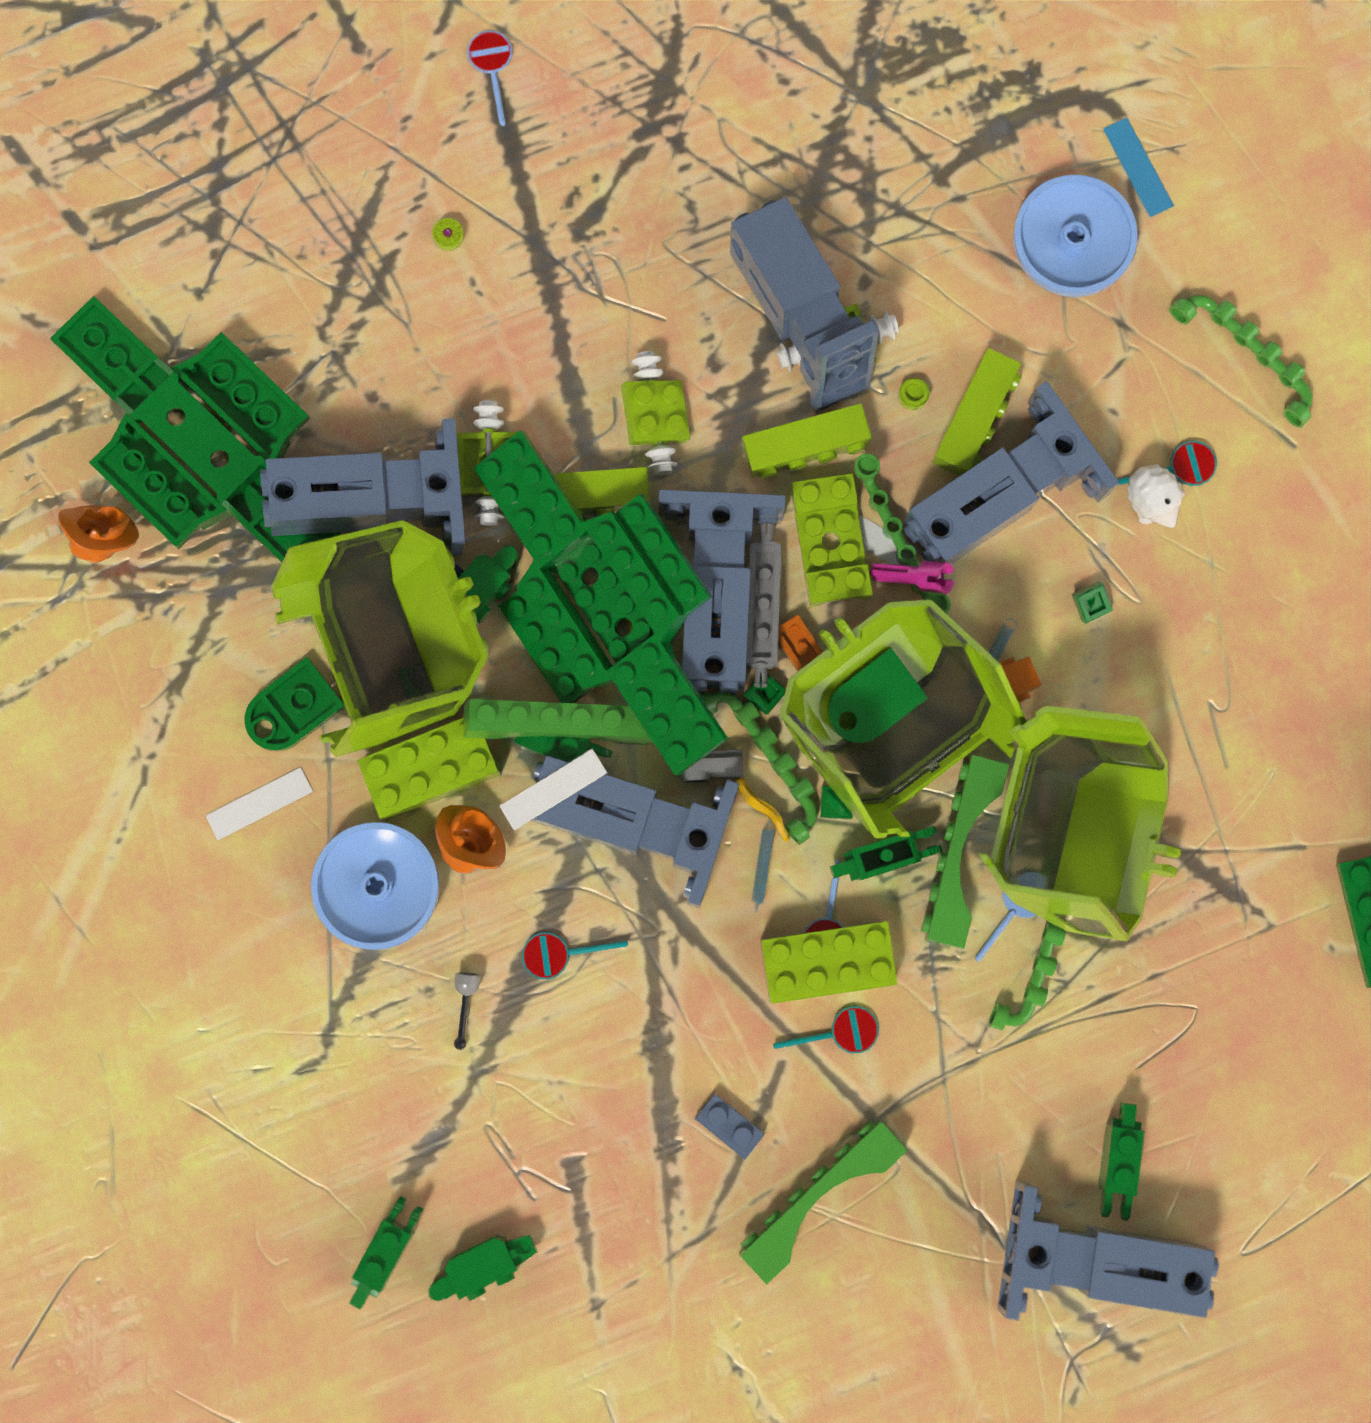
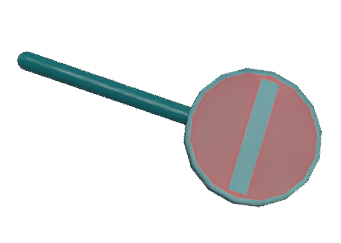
(1191, 464)
(547, 954)
(852, 1030)

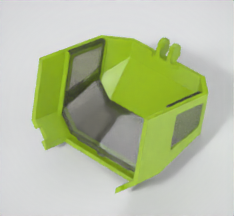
(389, 627)
(963, 709)
(1083, 821)

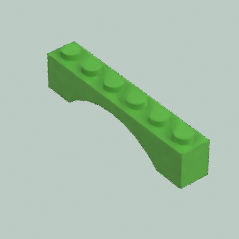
(525, 718)
(949, 915)
(772, 1247)

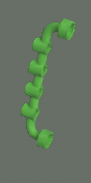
(1245, 335)
(866, 469)
(781, 764)
(1034, 992)

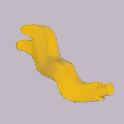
(763, 807)

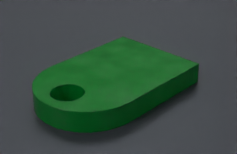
(876, 697)
(294, 706)

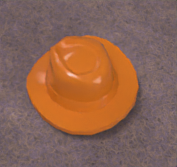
(97, 531)
(469, 839)

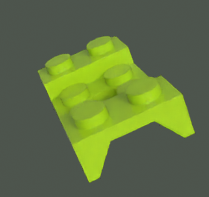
(826, 508)

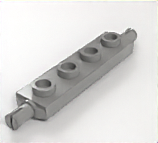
(764, 605)

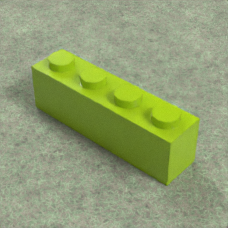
(977, 412)
(806, 441)
(604, 490)

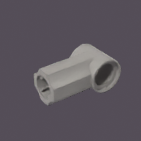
(716, 765)

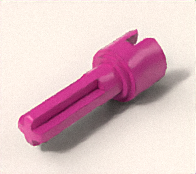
(927, 576)

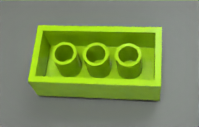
(426, 769)
(828, 962)

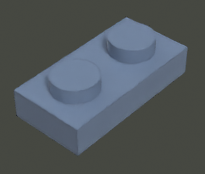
(729, 1126)

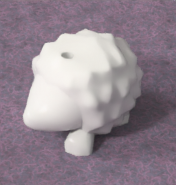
(1155, 495)

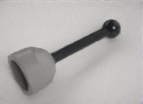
(466, 985)

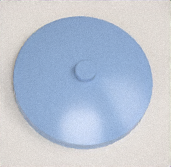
(1075, 235)
(375, 886)

